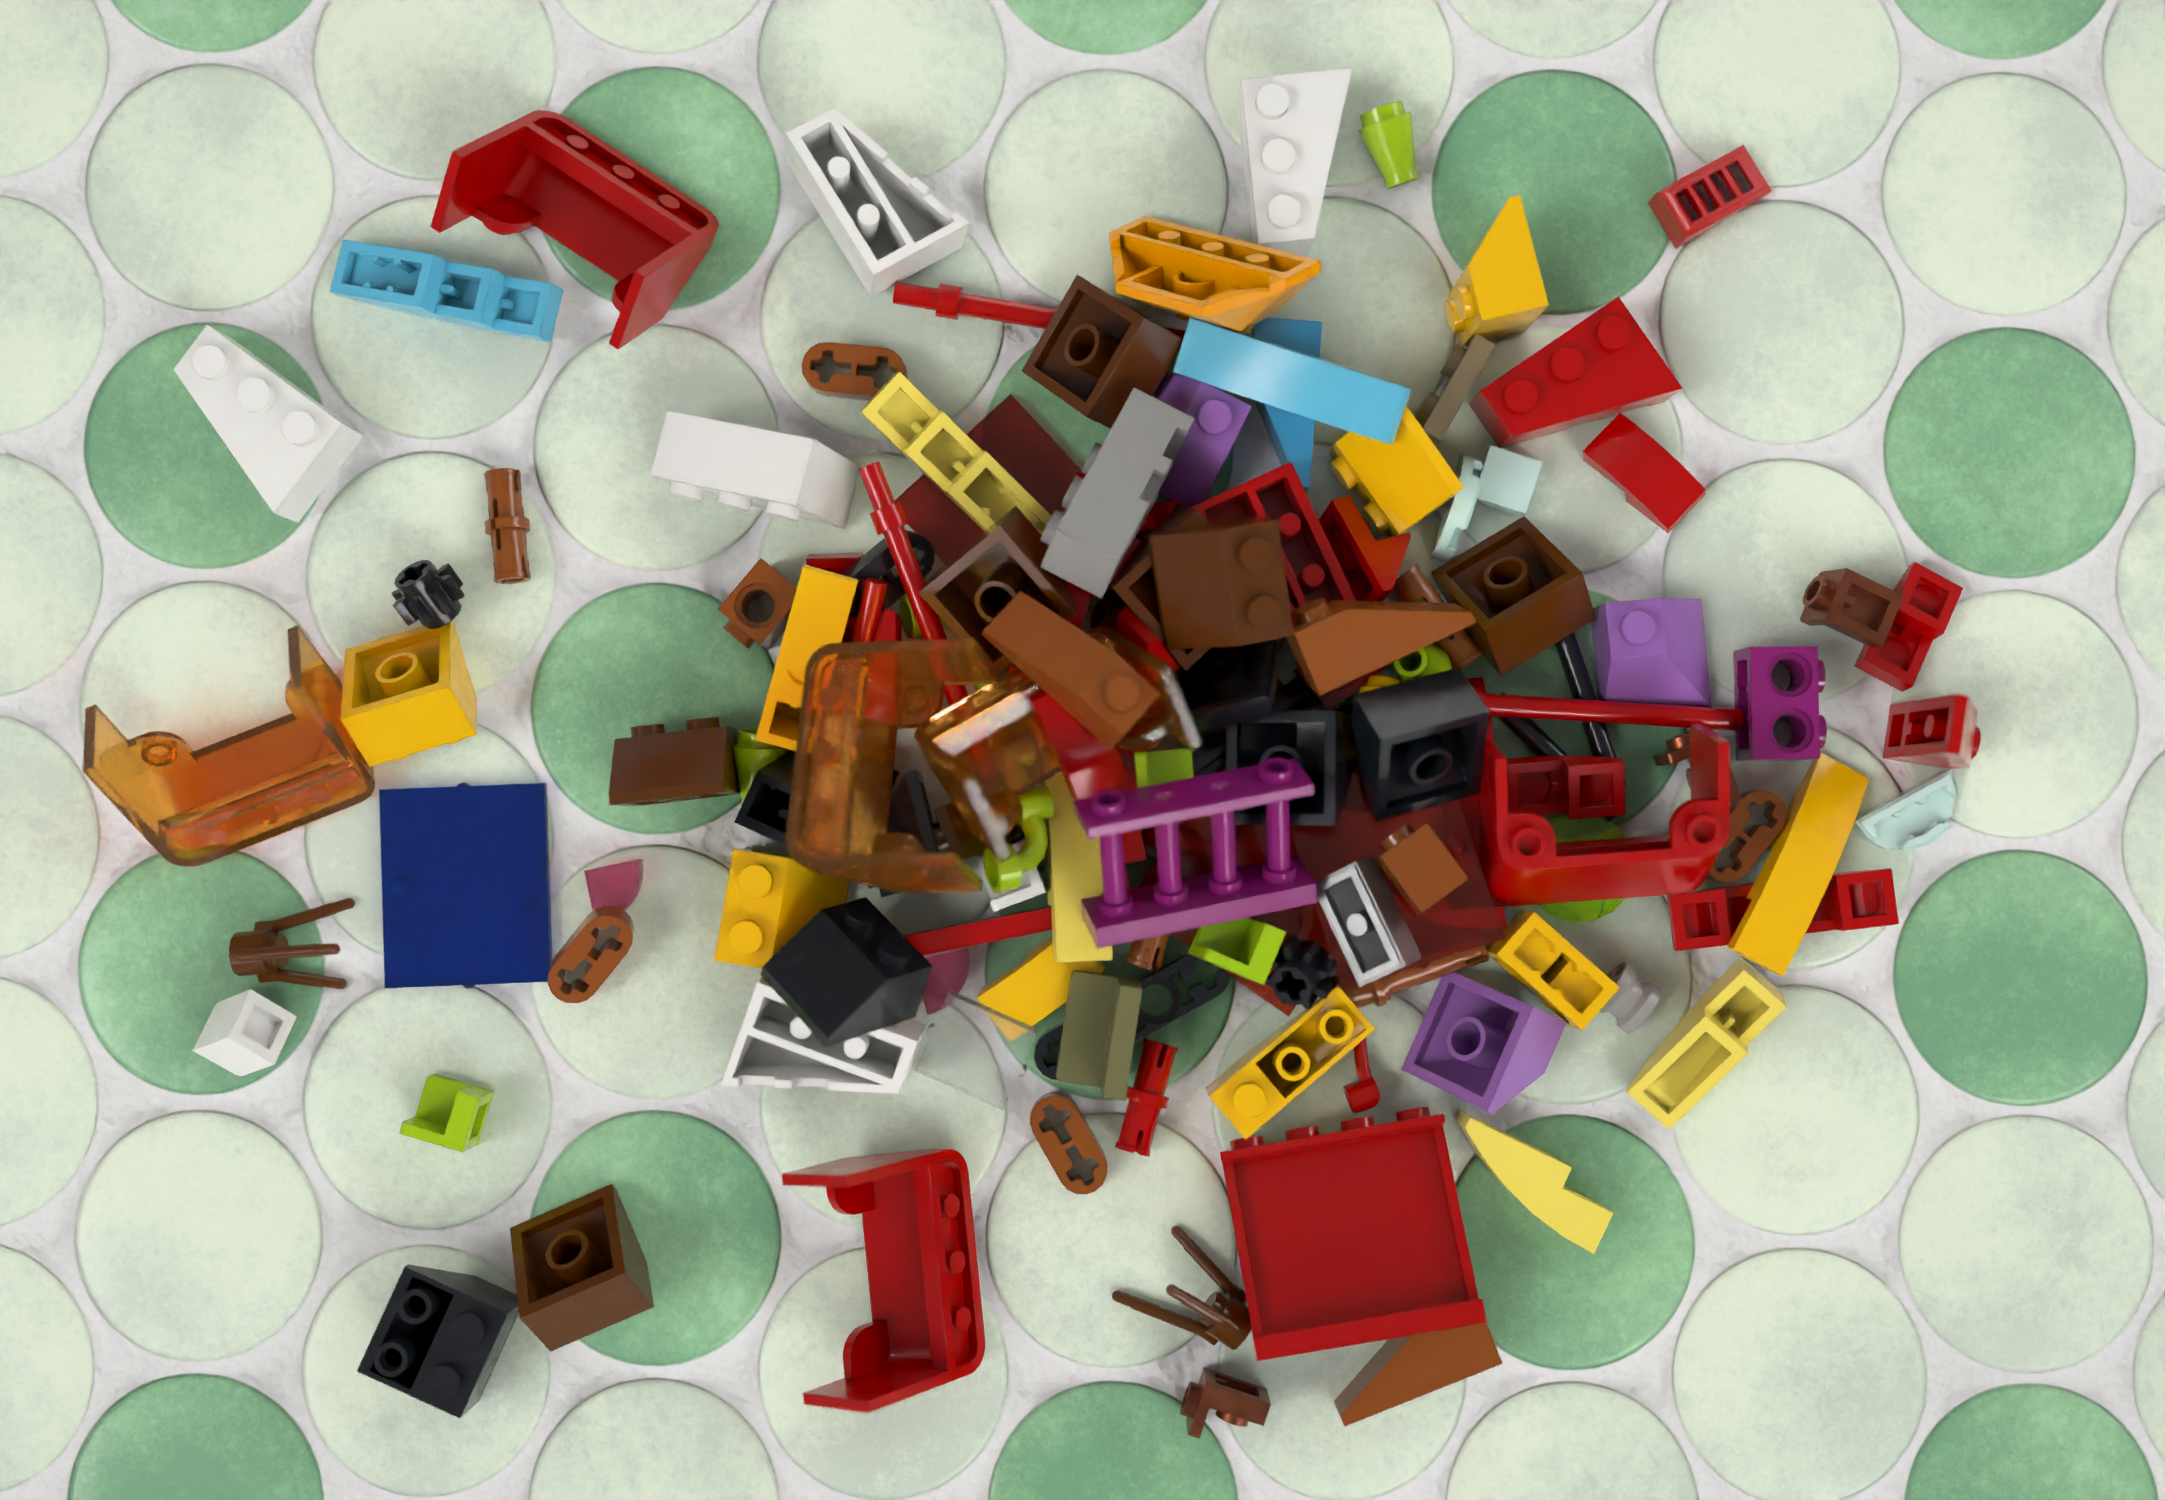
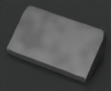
(1366, 921)

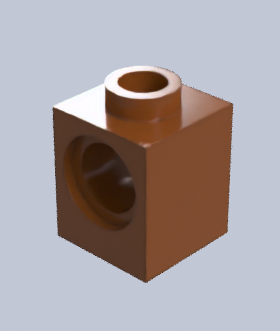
(759, 581)
(1420, 866)

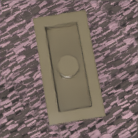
(1462, 371)

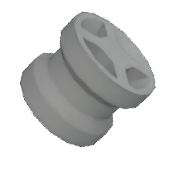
(1633, 999)

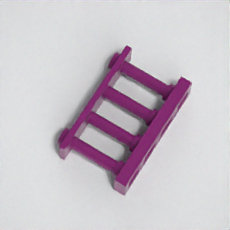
(1203, 899)

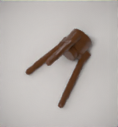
(266, 951)
(1220, 1316)

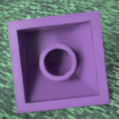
(1209, 440)
(1651, 652)
(1481, 1043)

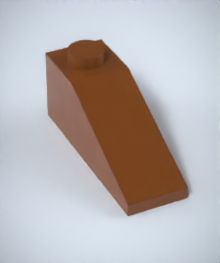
(1352, 638)
(1072, 668)
(1415, 1367)

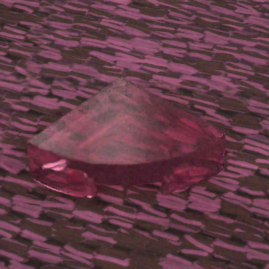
(615, 884)
(947, 974)

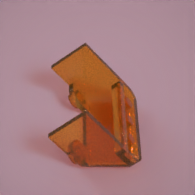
(993, 750)
(846, 758)
(241, 787)

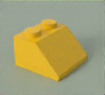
(1501, 283)
(1395, 480)
(407, 694)
(769, 903)

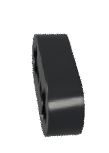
(878, 562)

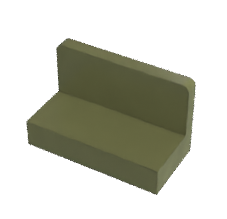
(1099, 1032)

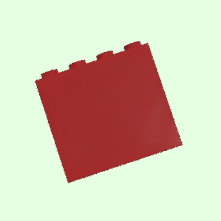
(1350, 1235)

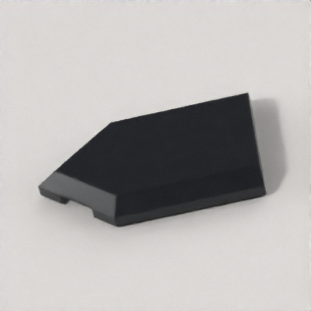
(1231, 683)

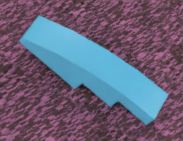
(446, 290)
(1292, 380)

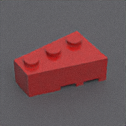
(1578, 378)
(1307, 555)

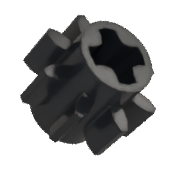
(427, 594)
(1301, 973)

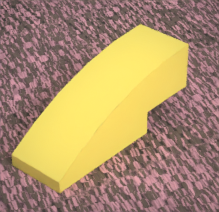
(1706, 1043)
(1537, 1182)

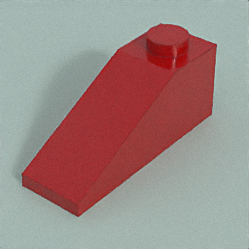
(1933, 732)

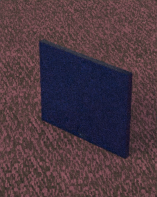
(465, 885)

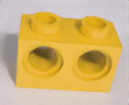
(1552, 969)

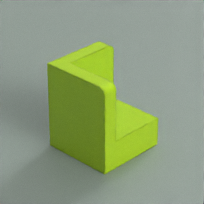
(1163, 766)
(1239, 947)
(449, 1113)

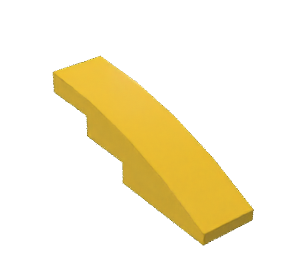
(1799, 864)

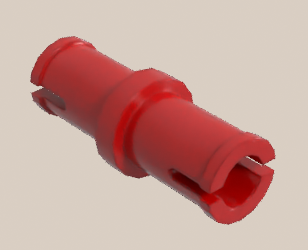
(1146, 1097)

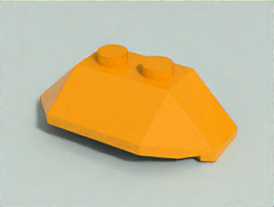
(1205, 273)

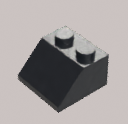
(1419, 742)
(849, 973)

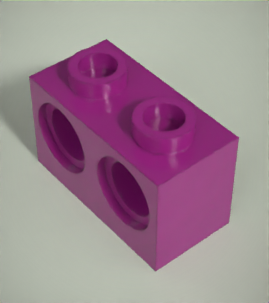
(1764, 703)

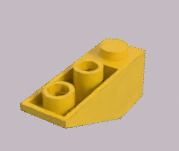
(815, 620)
(1288, 1061)

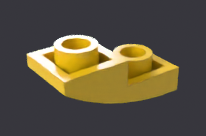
(1034, 986)

